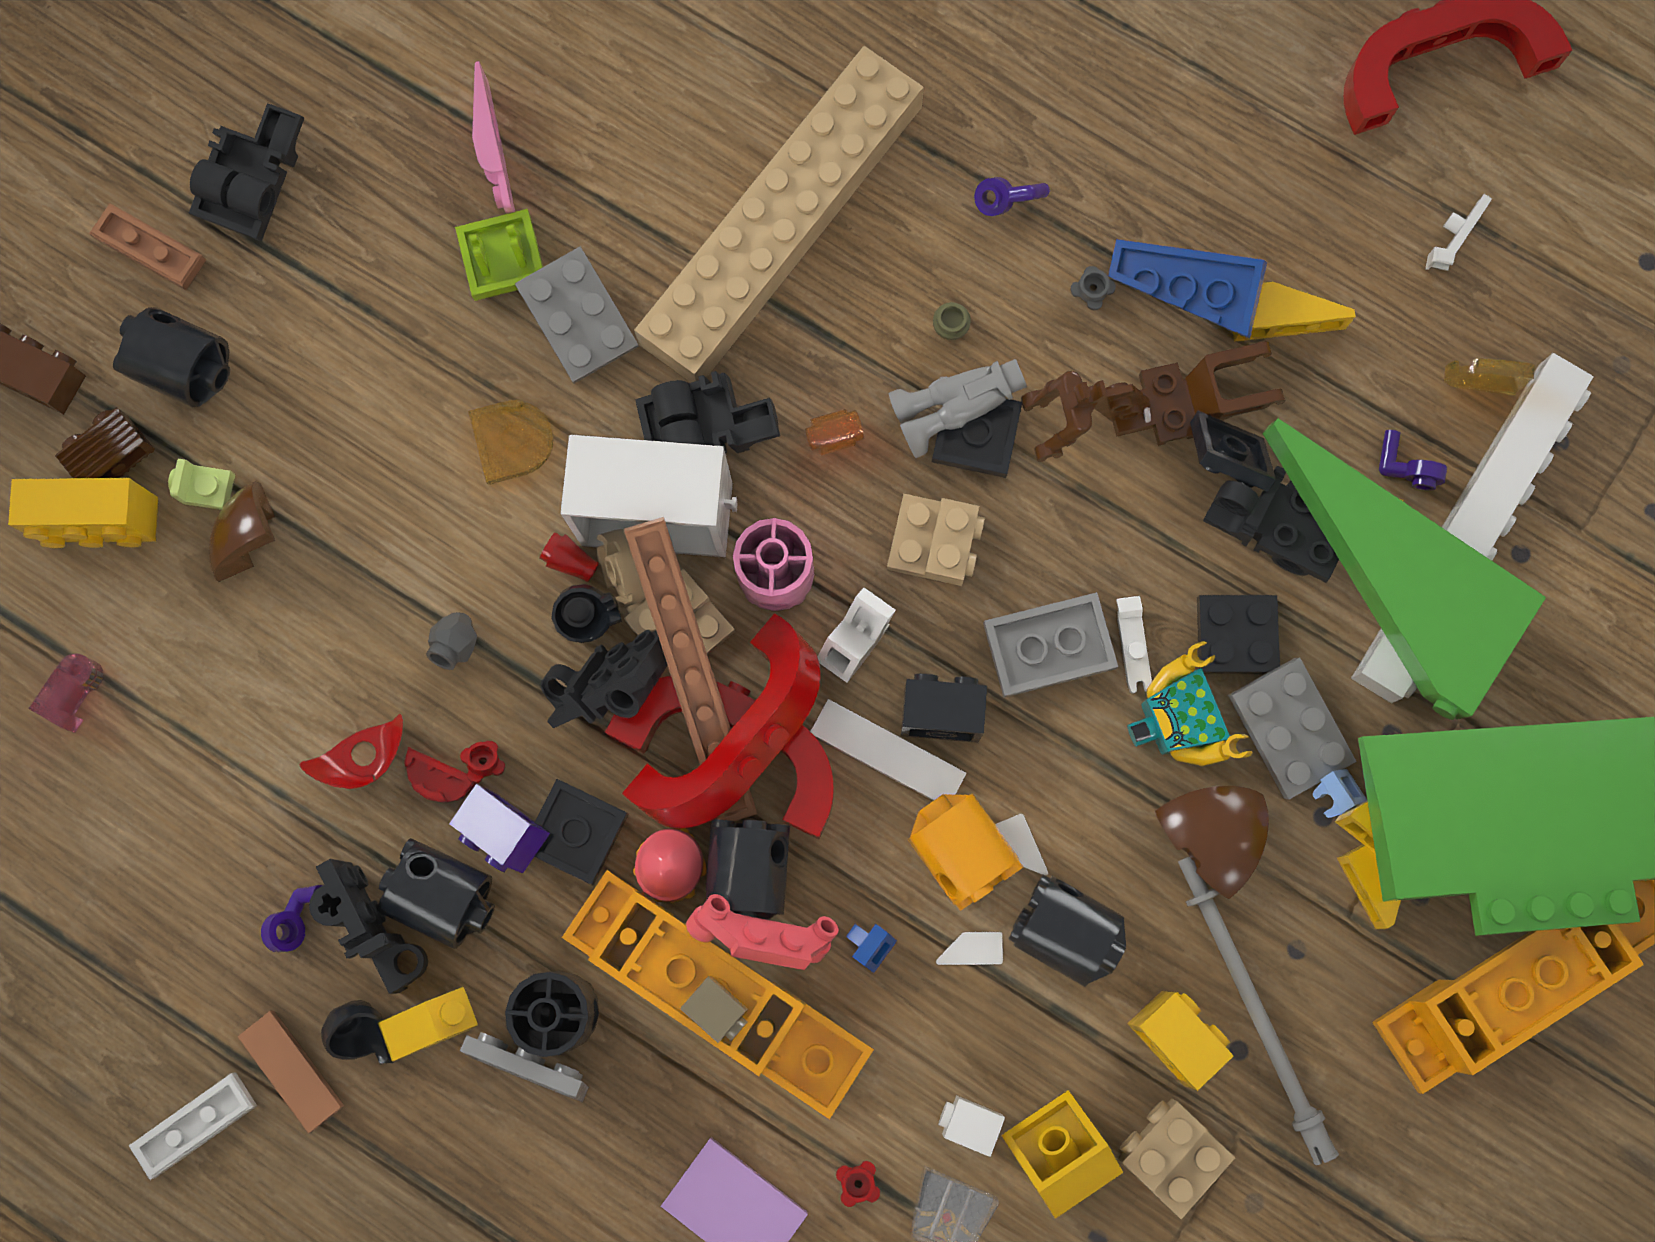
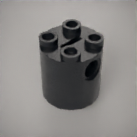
(172, 356)
(749, 866)
(436, 894)
(1070, 932)
(533, 1009)

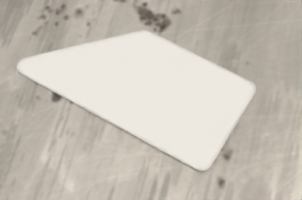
(1022, 842)
(974, 949)

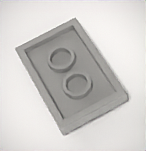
(576, 314)
(1050, 645)
(1292, 728)
(525, 1065)

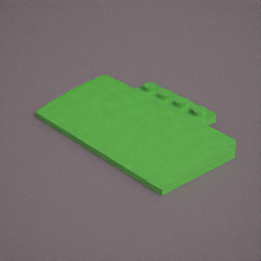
(1520, 818)

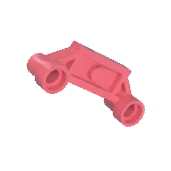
(761, 938)

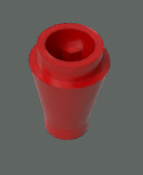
(567, 557)

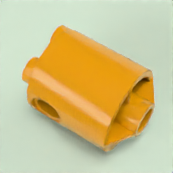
(962, 848)

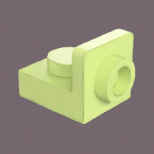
(200, 485)

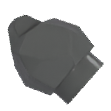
(451, 640)

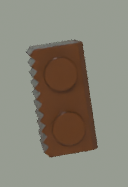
(105, 448)

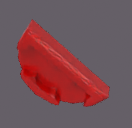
(436, 779)

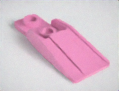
(488, 141)

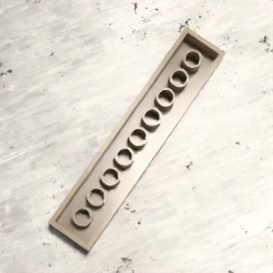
(780, 216)

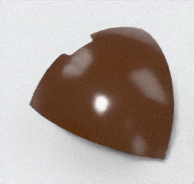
(239, 530)
(1220, 831)

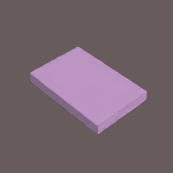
(731, 1202)

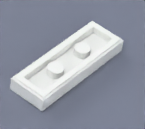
(192, 1125)

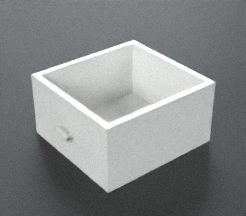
(636, 481)

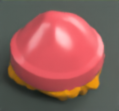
(669, 865)

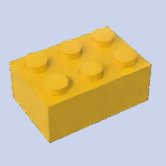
(83, 511)

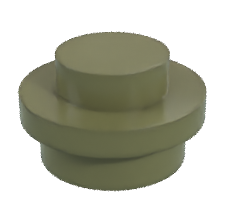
(951, 321)

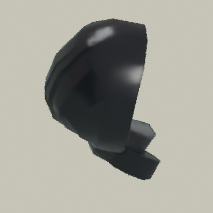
(584, 613)
(354, 1032)

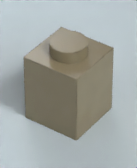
(715, 1010)

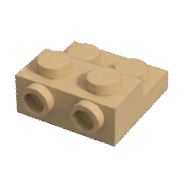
(935, 539)
(711, 622)
(1175, 1157)

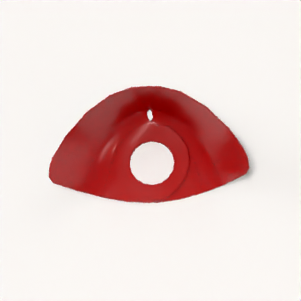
(339, 769)

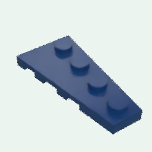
(1199, 282)

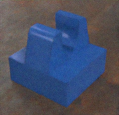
(872, 945)

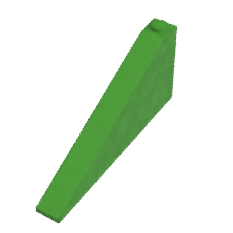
(1432, 594)

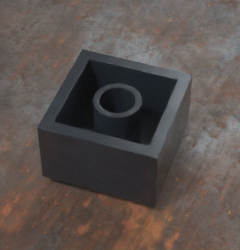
(944, 708)

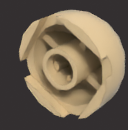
(619, 567)

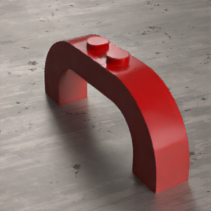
(1518, 24)
(749, 744)
(815, 785)

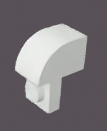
(856, 635)

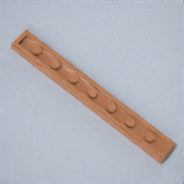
(682, 645)

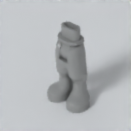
(962, 398)

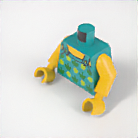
(1185, 715)

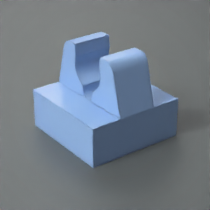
(1342, 790)

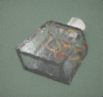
(950, 1209)

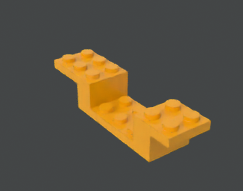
(665, 965)
(1512, 995)

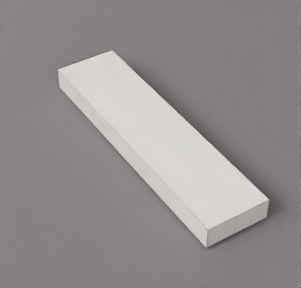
(886, 752)

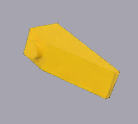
(1294, 312)

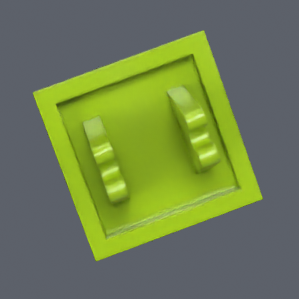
(498, 253)

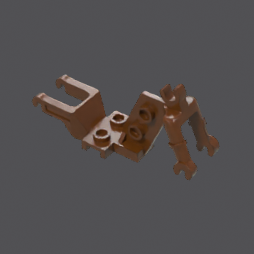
(1162, 404)

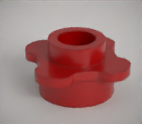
(482, 750)
(852, 1194)

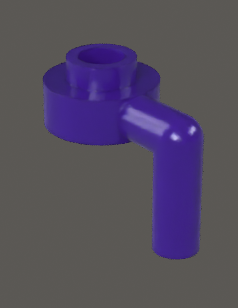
(1005, 195)
(1422, 473)
(289, 921)

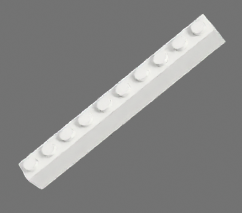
(1494, 492)

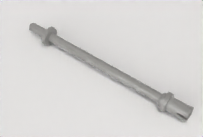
(1306, 1118)

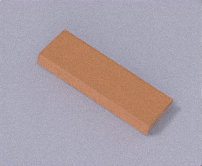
(147, 246)
(291, 1071)

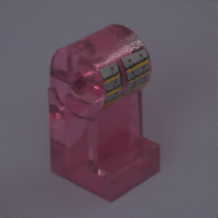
(67, 690)

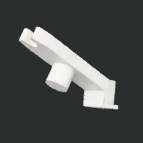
(1442, 257)
(1133, 642)

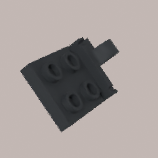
(243, 173)
(705, 415)
(1277, 522)
(608, 681)
(363, 922)

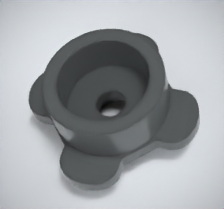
(1095, 277)

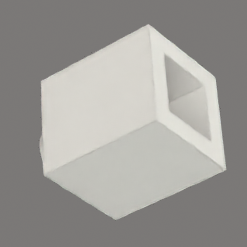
(971, 1125)

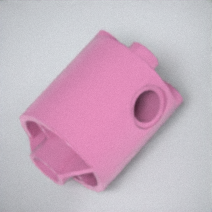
(774, 564)

